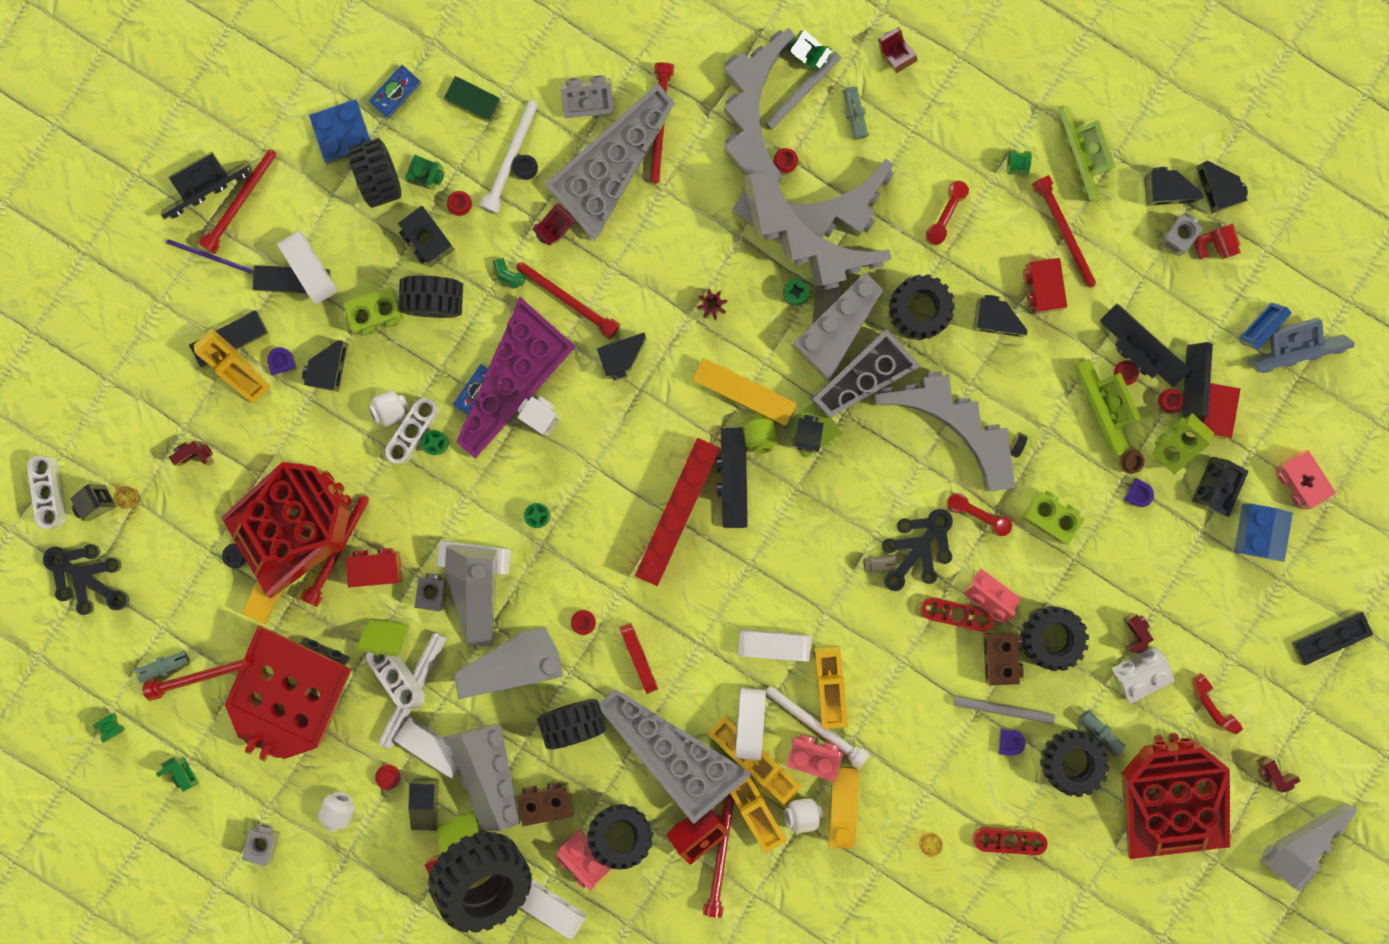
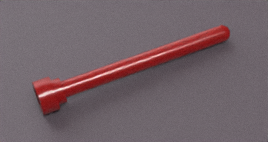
(663, 73)
(1044, 188)
(211, 240)
(606, 326)
(313, 593)
(156, 688)
(714, 906)

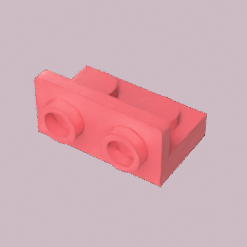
(992, 596)
(815, 758)
(578, 858)

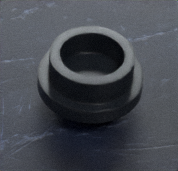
(525, 167)
(233, 557)

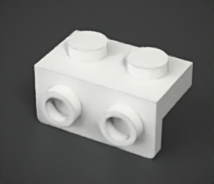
(1143, 674)

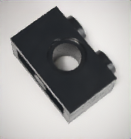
(438, 245)

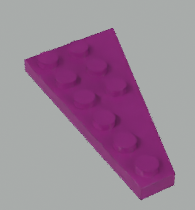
(519, 367)

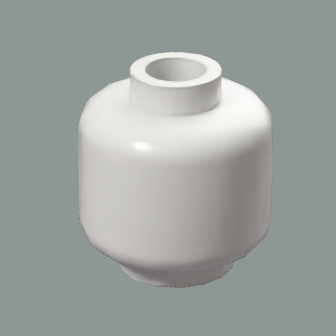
(388, 408)
(336, 811)
(803, 815)

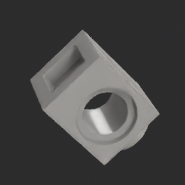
(1173, 241)
(252, 852)

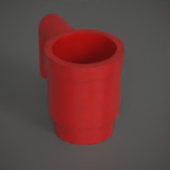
(1224, 240)

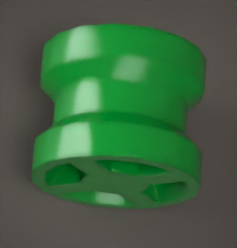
(1019, 162)
(791, 293)
(431, 440)
(533, 516)
(108, 727)

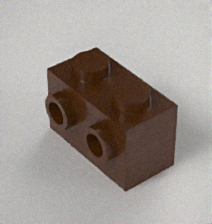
(1002, 658)
(545, 803)

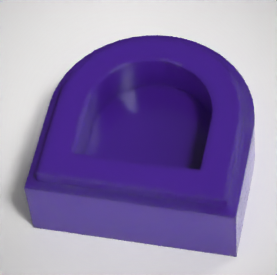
(280, 361)
(1139, 493)
(1010, 742)

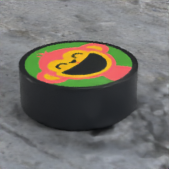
(1018, 444)

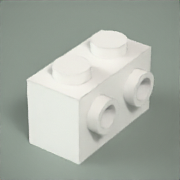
(538, 415)

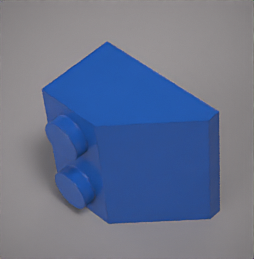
(1263, 532)

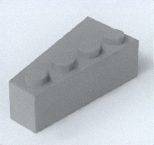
(835, 329)
(869, 371)
(486, 775)

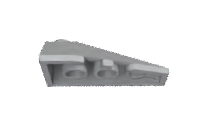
(472, 585)
(518, 662)
(1296, 855)

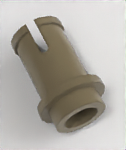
(878, 564)

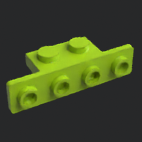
(1090, 150)
(1110, 404)

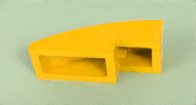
(231, 365)
(830, 687)
(758, 815)

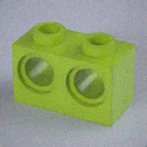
(372, 304)
(1186, 446)
(1050, 523)

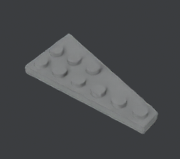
(601, 172)
(683, 765)

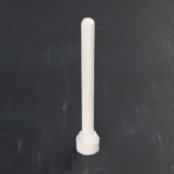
(491, 202)
(855, 755)

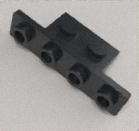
(201, 179)
(1143, 347)
(734, 478)

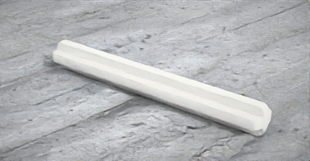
(420, 674)

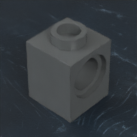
(422, 600)

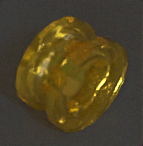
(122, 492)
(922, 843)

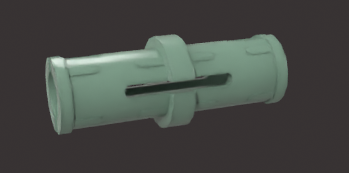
(851, 96)
(162, 666)
(1101, 732)

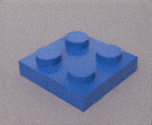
(339, 129)

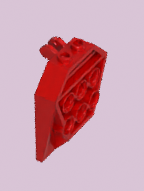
(322, 510)
(262, 722)
(1163, 767)

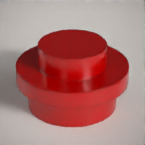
(785, 160)
(459, 203)
(1128, 371)
(1170, 401)
(583, 622)
(388, 777)

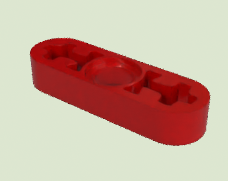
(940, 604)
(639, 658)
(1028, 836)

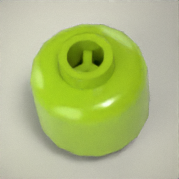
(760, 434)

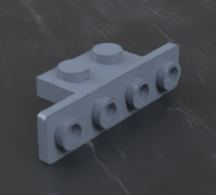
(1299, 343)

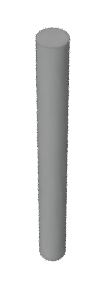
(804, 89)
(1004, 710)

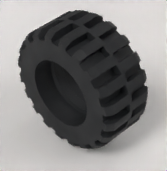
(466, 864)

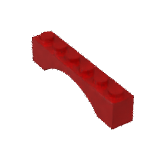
(677, 511)

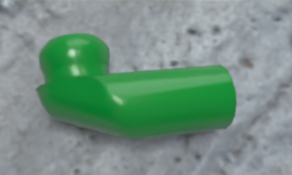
(507, 277)

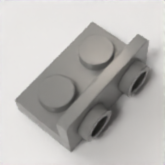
(587, 96)

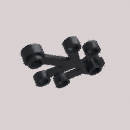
(920, 546)
(82, 576)

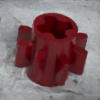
(714, 311)

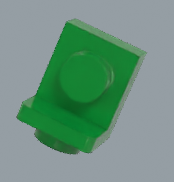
(425, 172)
(182, 773)

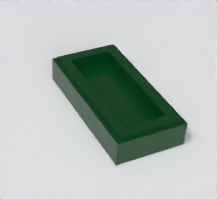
(472, 98)

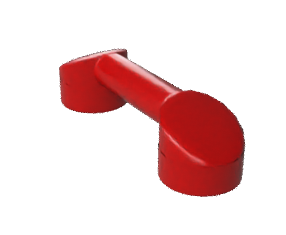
(937, 232)
(959, 503)
(1201, 688)

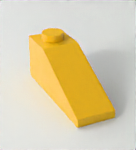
(843, 809)

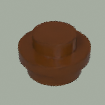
(1132, 461)

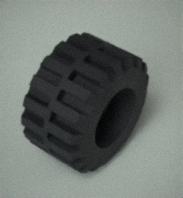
(374, 172)
(939, 295)
(430, 296)
(1075, 638)
(571, 724)
(1094, 770)
(641, 830)

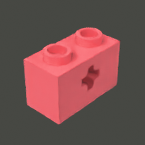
(1316, 487)

